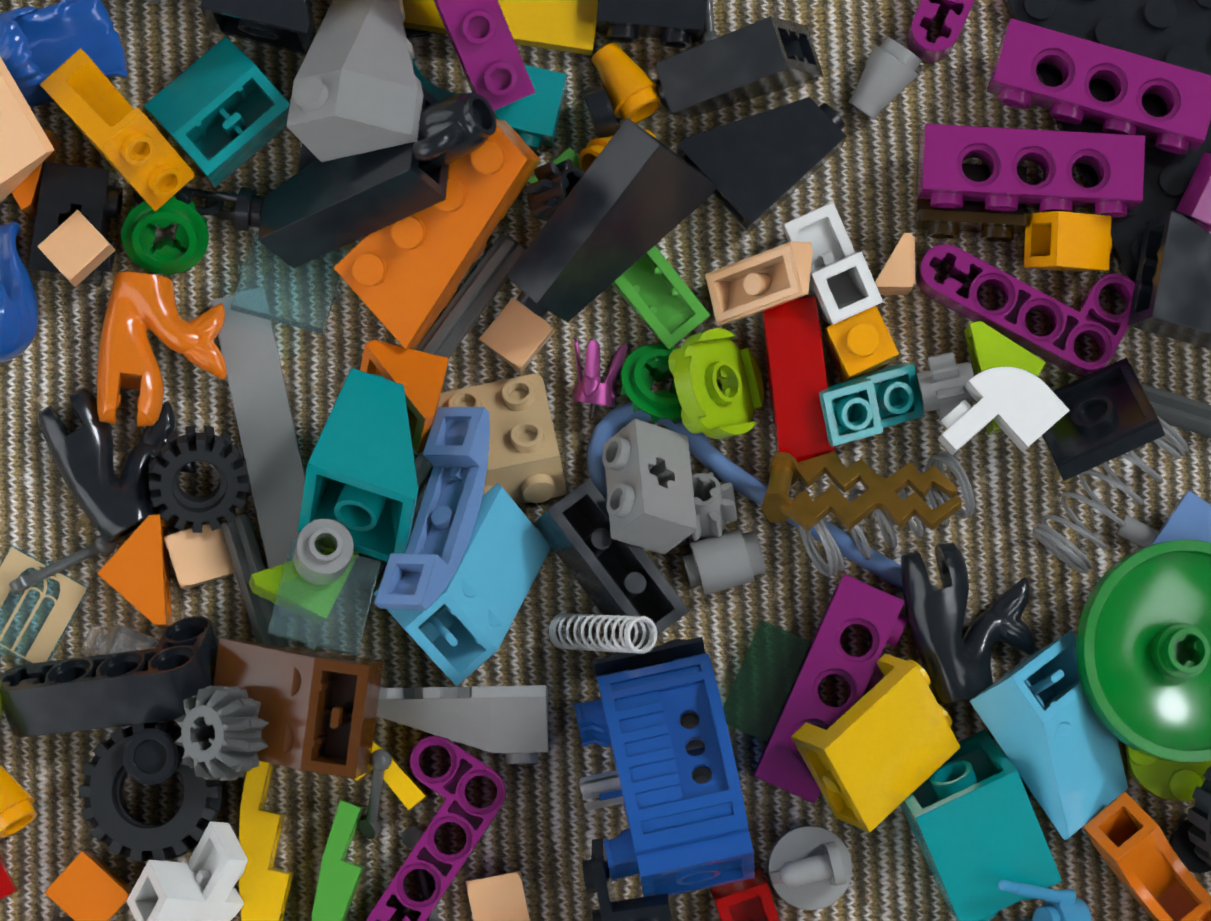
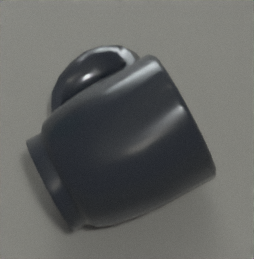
(453, 128)

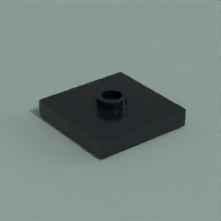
(1104, 420)

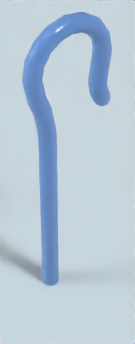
(726, 472)

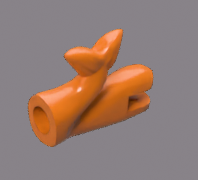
(125, 354)

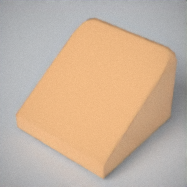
(76, 248)
(899, 271)
(517, 335)
(199, 556)
(498, 898)

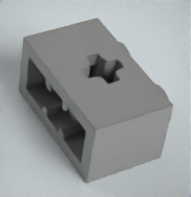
(649, 487)

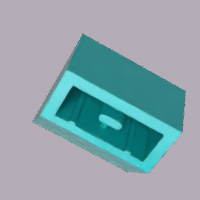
(220, 111)

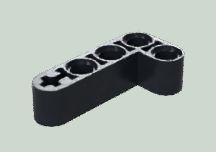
(113, 686)

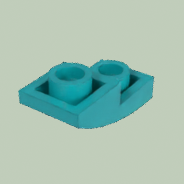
(870, 403)

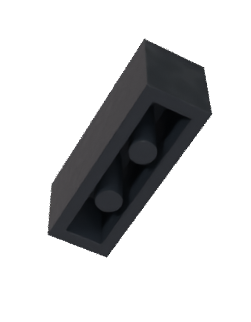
(611, 572)

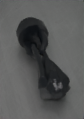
(247, 208)

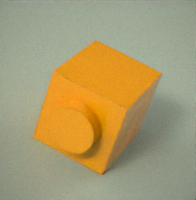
(1068, 241)
(860, 344)

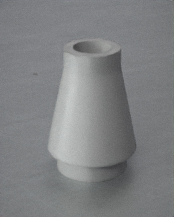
(884, 77)

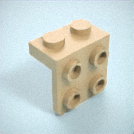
(521, 438)

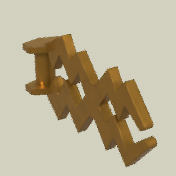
(880, 492)

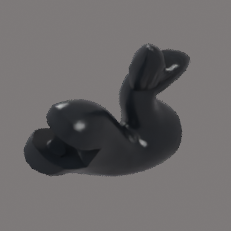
(87, 466)
(956, 665)

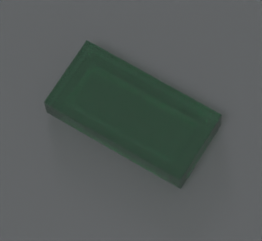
(764, 680)

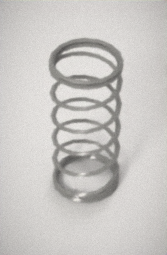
(1061, 546)
(832, 551)

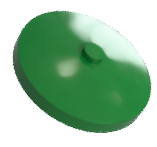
(1149, 650)

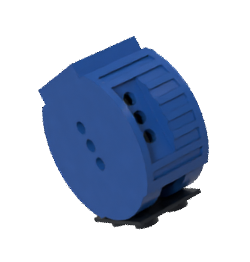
(670, 770)

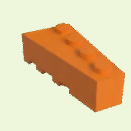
(417, 263)

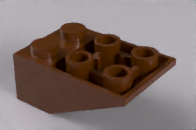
(315, 703)

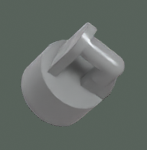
(809, 867)

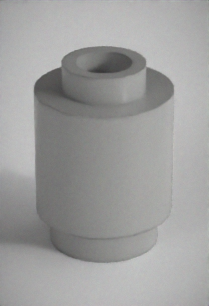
(724, 561)
(317, 567)

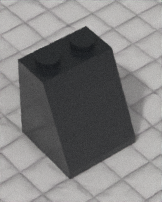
(266, 22)

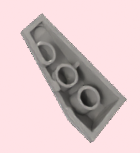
(357, 82)
(484, 717)

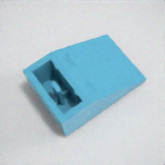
(484, 593)
(1054, 736)

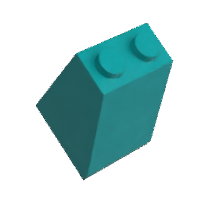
(365, 467)
(979, 830)

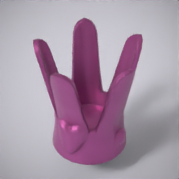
(590, 387)

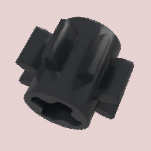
(552, 187)

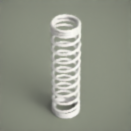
(579, 630)

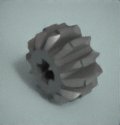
(221, 733)

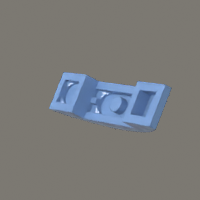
(447, 513)

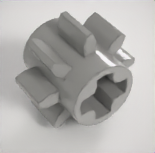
(944, 383)
(713, 505)

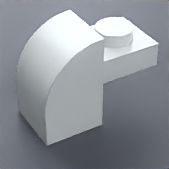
(837, 272)
(1010, 397)
(196, 889)

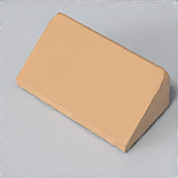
(760, 281)

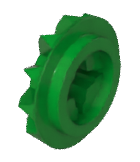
(166, 255)
(637, 378)

